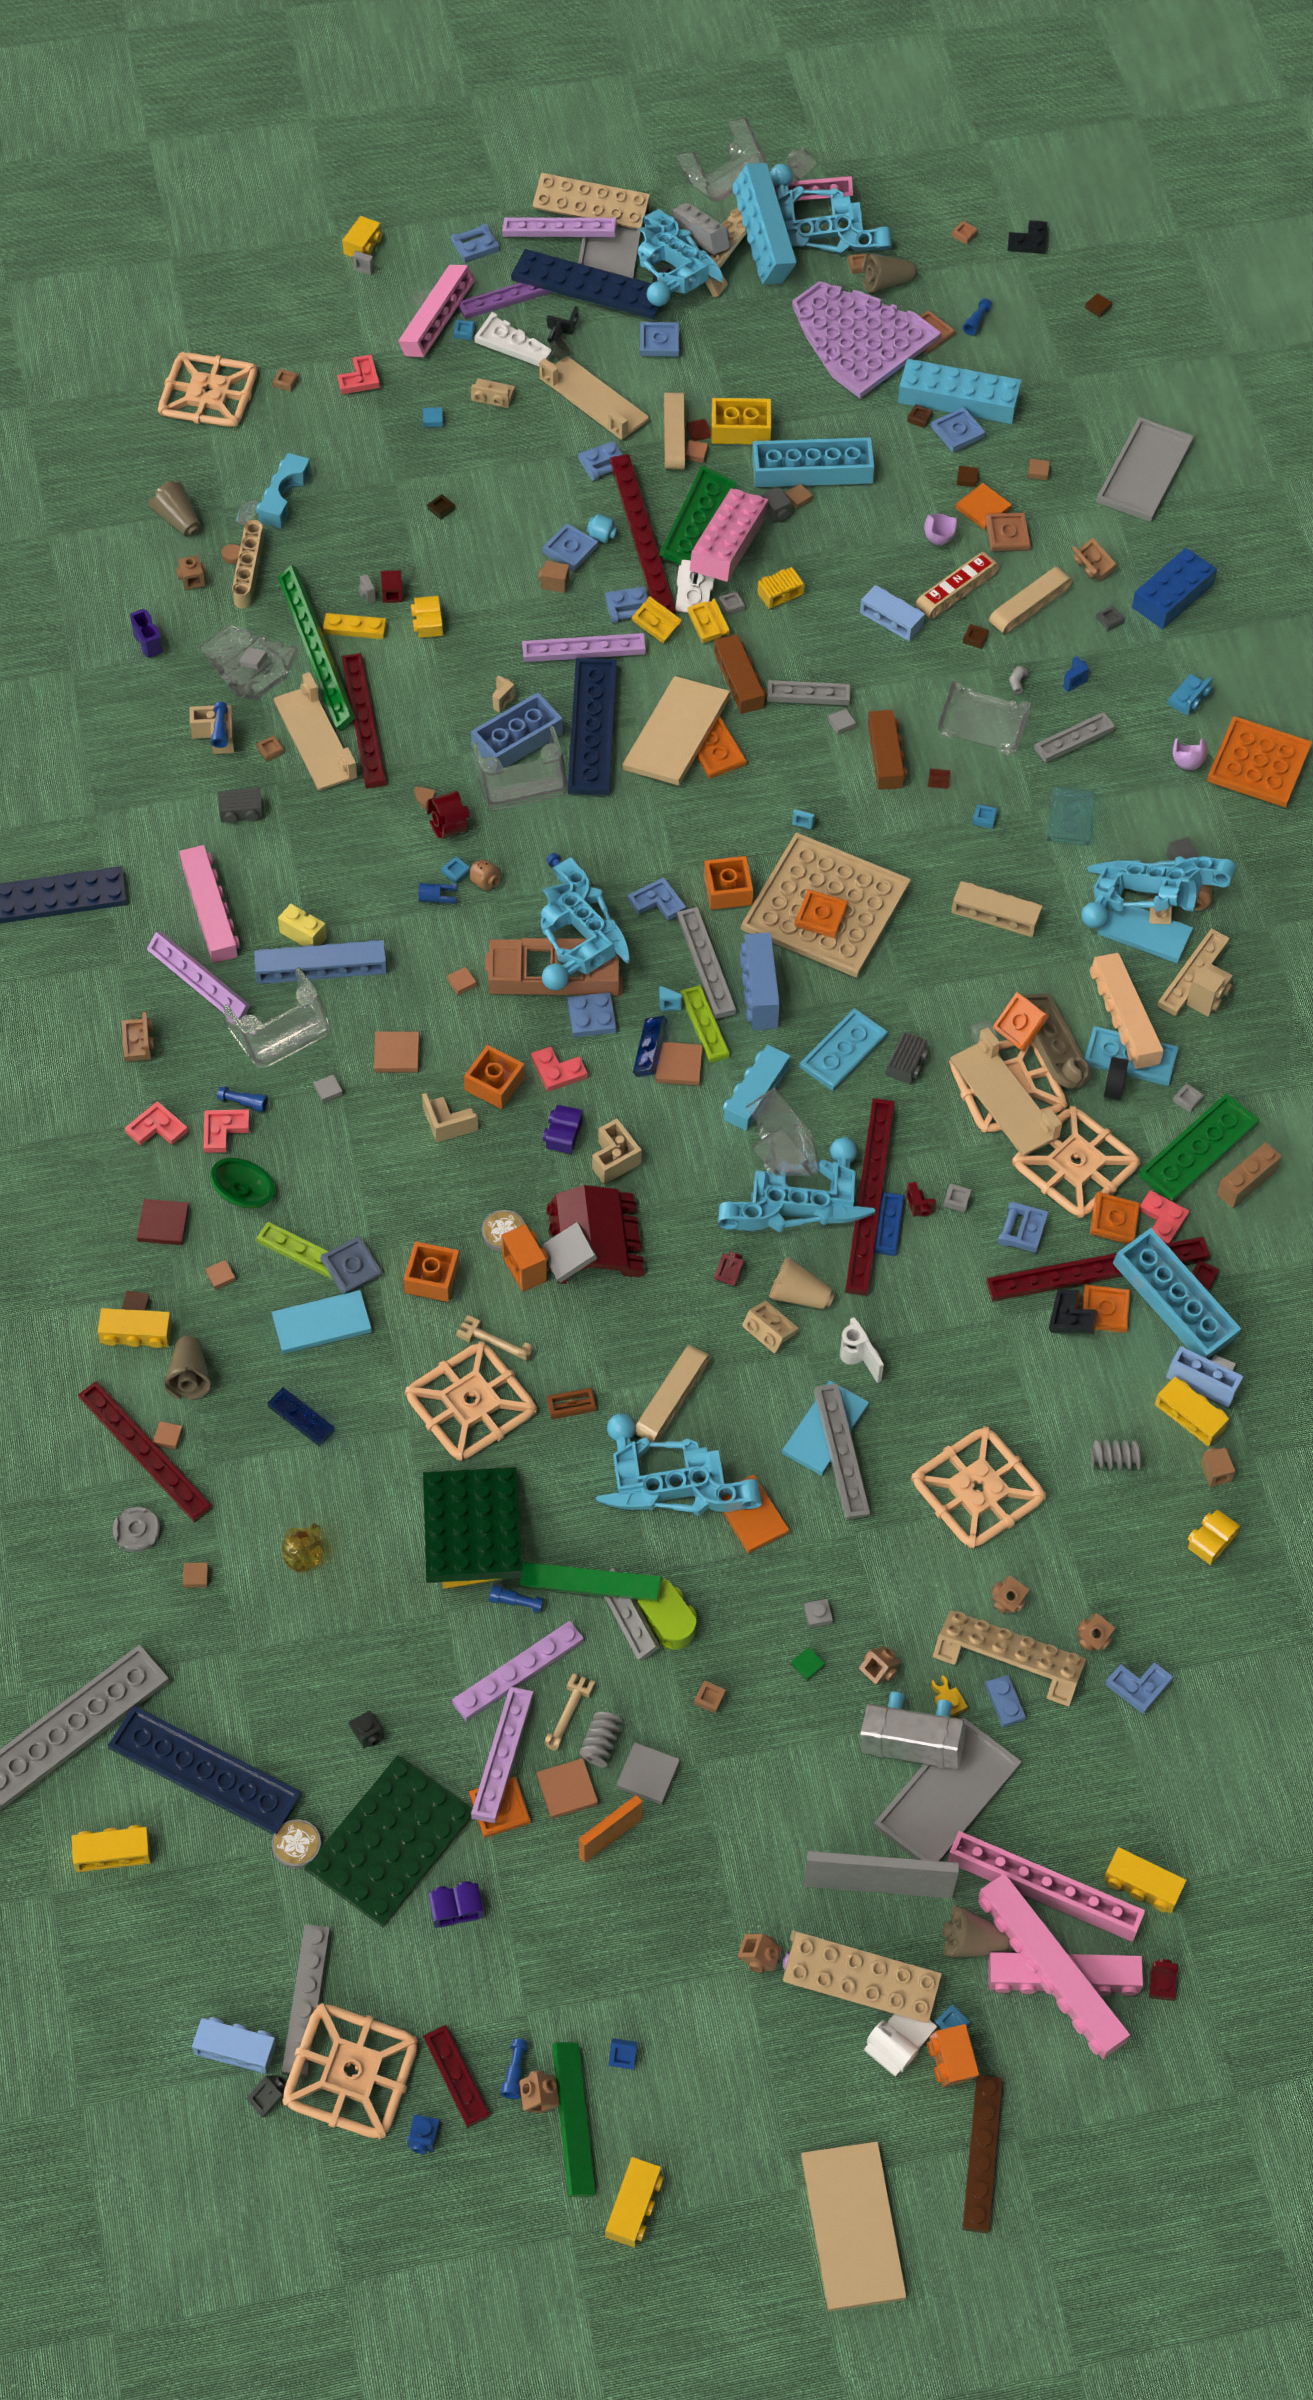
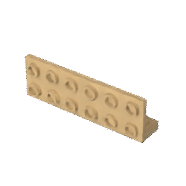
(591, 200)
(736, 234)
(592, 396)
(315, 736)
(1005, 1096)
(1012, 1648)
(861, 1977)

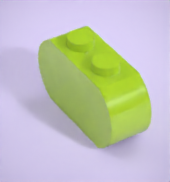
(670, 1617)

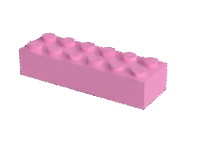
(728, 535)

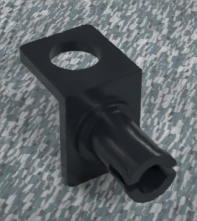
(562, 326)

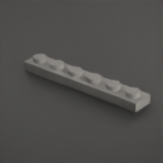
(706, 963)
(841, 1451)
(306, 1992)

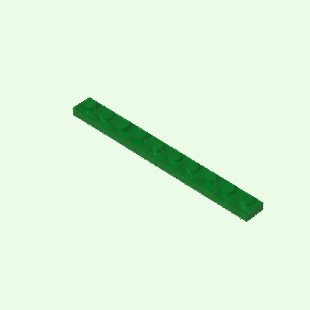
(316, 647)

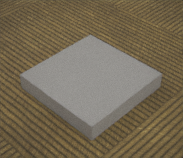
(569, 1252)
(648, 1773)

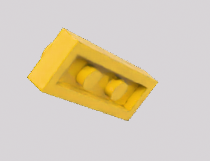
(354, 626)

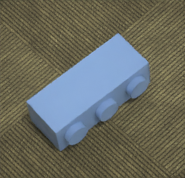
(892, 613)
(1205, 1376)
(234, 2045)

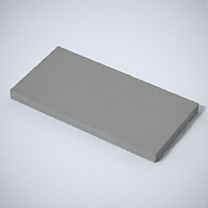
(612, 253)
(1145, 469)
(945, 1799)
(880, 1874)

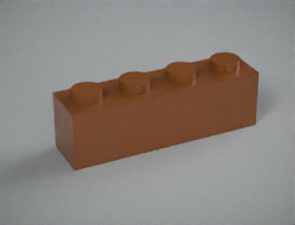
(739, 674)
(886, 750)

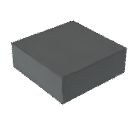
(1110, 618)

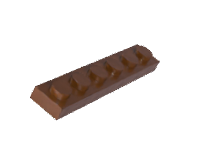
(982, 2154)

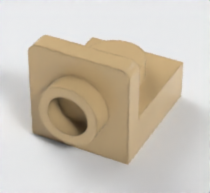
(504, 693)
(1159, 917)

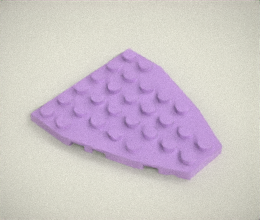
(859, 335)

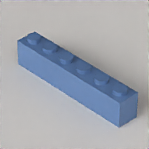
(320, 961)

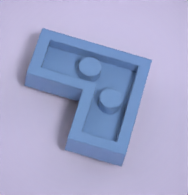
(657, 894)
(1139, 1692)

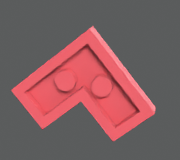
(362, 379)
(556, 1074)
(156, 1120)
(219, 1123)
(1167, 1213)

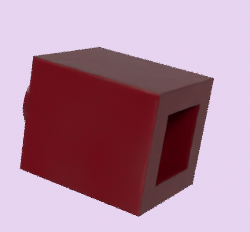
(391, 586)

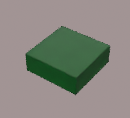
(807, 1664)

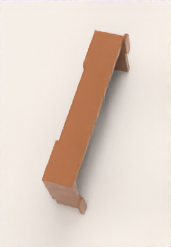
(508, 970)

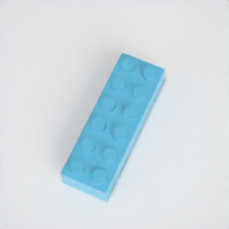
(764, 223)
(953, 388)
(812, 462)
(1176, 1295)

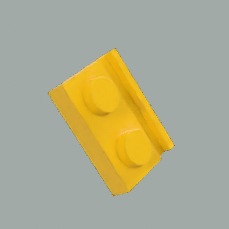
(656, 619)
(708, 621)

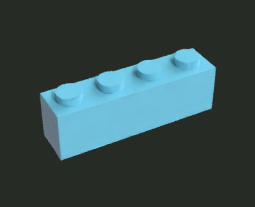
(762, 1077)

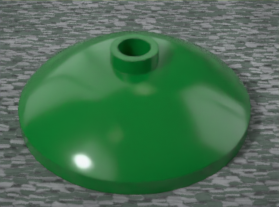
(242, 1183)

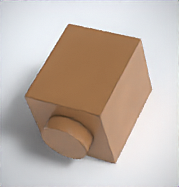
(554, 576)
(1217, 1466)

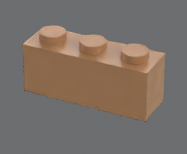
(1249, 1175)

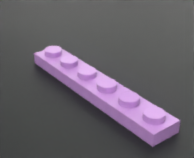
(559, 227)
(583, 647)
(196, 975)
(517, 1670)
(502, 1755)

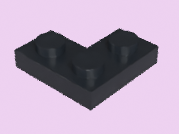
(1032, 242)
(1067, 1316)

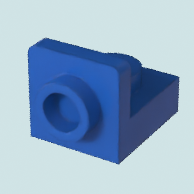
(1076, 675)
(423, 2134)

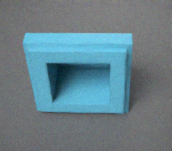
(803, 819)
(669, 999)

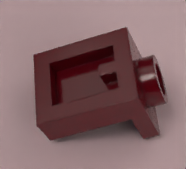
(916, 1201)
(729, 1268)
(1163, 1980)

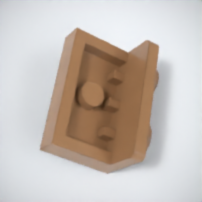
(1095, 559)
(136, 1038)

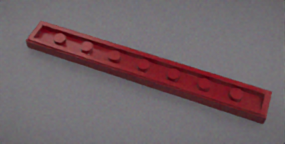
(364, 721)
(145, 1452)

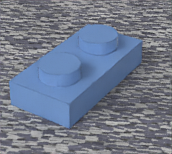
(1005, 1701)

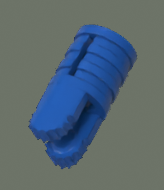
(432, 893)

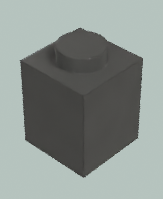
(778, 505)
(1181, 847)

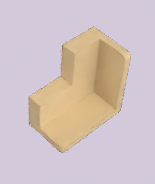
(448, 1125)

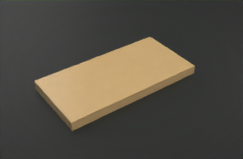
(676, 730)
(853, 2226)

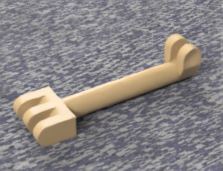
(474, 1331)
(578, 1690)

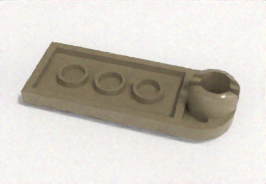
(1058, 1046)

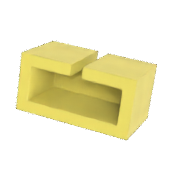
(300, 928)

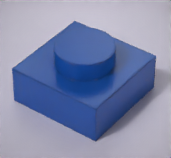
(622, 2053)

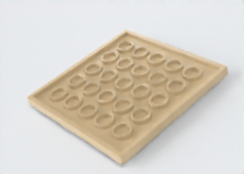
(816, 866)

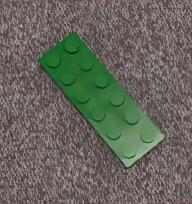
(695, 514)
(1198, 1147)

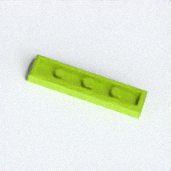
(704, 1024)
(293, 1247)

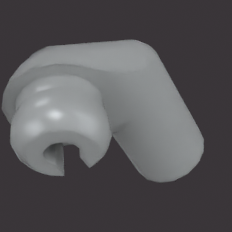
(1015, 678)

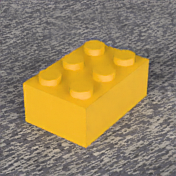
(740, 420)

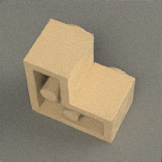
(202, 726)
(1208, 989)
(618, 1154)

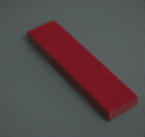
(456, 2076)

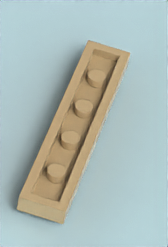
(1205, 953)

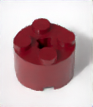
(447, 814)

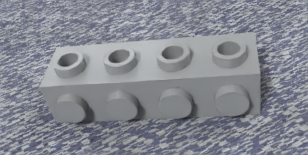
(703, 229)

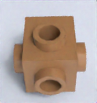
(191, 572)
(1016, 1591)
(1102, 1630)
(880, 1665)
(759, 1952)
(539, 2092)

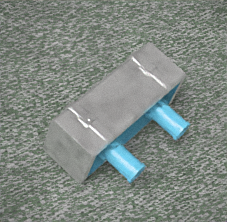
(913, 1734)

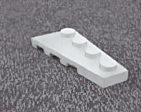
(505, 339)

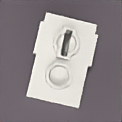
(692, 587)
(857, 1348)
(898, 2042)

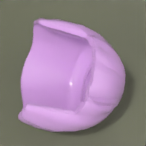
(940, 528)
(1189, 756)

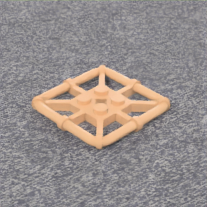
(202, 381)
(1024, 1077)
(1078, 1174)
(469, 1414)
(981, 1473)
(335, 2078)

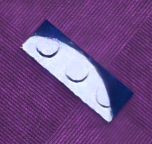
(650, 1046)
(301, 1416)

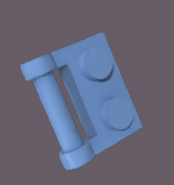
(477, 247)
(597, 460)
(625, 603)
(1030, 1229)

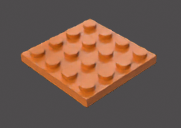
(1259, 761)

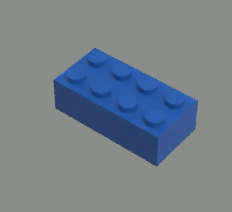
(1174, 588)

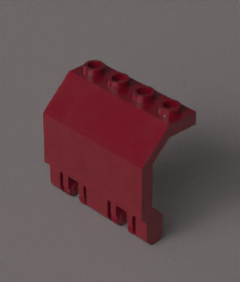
(602, 1220)

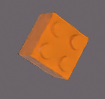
(728, 882)
(494, 1076)
(524, 1257)
(431, 1271)
(952, 2056)

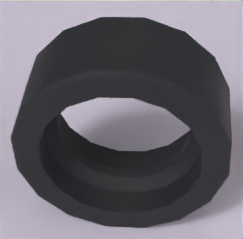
(1116, 1078)

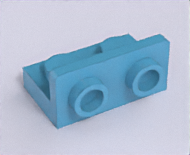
(1190, 694)

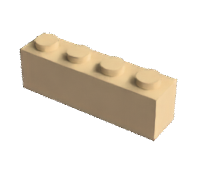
(996, 909)

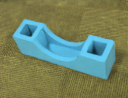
(292, 473)

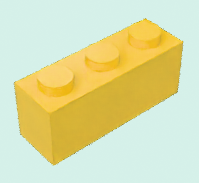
(134, 1328)
(1192, 1411)
(111, 1848)
(1144, 1880)
(634, 2202)

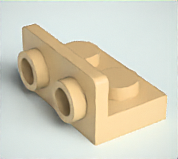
(492, 393)
(769, 1326)

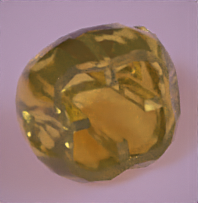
(302, 1548)

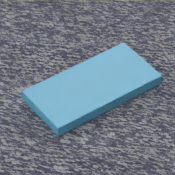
(1135, 930)
(1107, 1044)
(843, 1049)
(321, 1322)
(808, 1441)

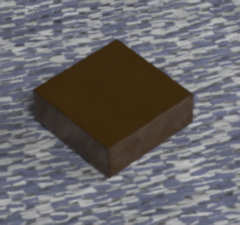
(441, 506)

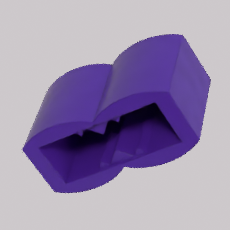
(146, 633)
(563, 1129)
(456, 1904)

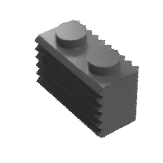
(240, 805)
(907, 1058)

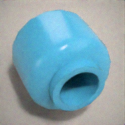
(601, 528)

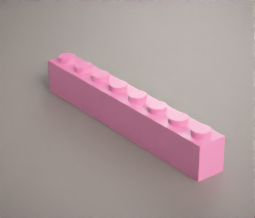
(1047, 1886)
(1053, 1966)

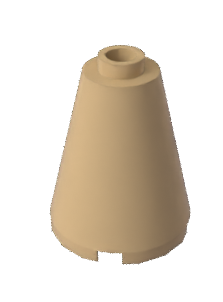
(800, 1286)

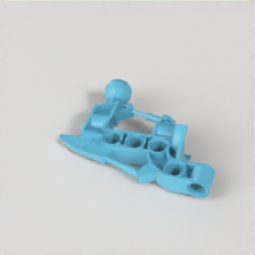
(842, 211)
(669, 243)
(1174, 881)
(571, 905)
(834, 1208)
(699, 1463)

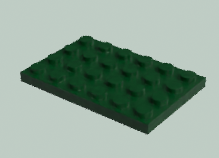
(472, 1525)
(390, 1841)

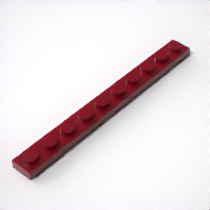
(641, 531)
(870, 1196)
(1080, 1272)

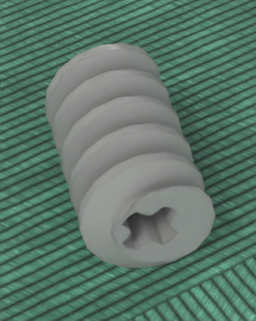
(1115, 1454)
(599, 1737)

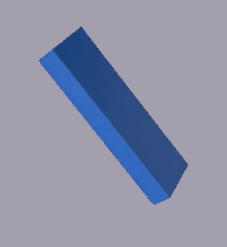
(888, 1224)

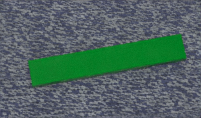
(591, 1581)
(573, 2119)

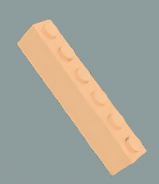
(1126, 1011)

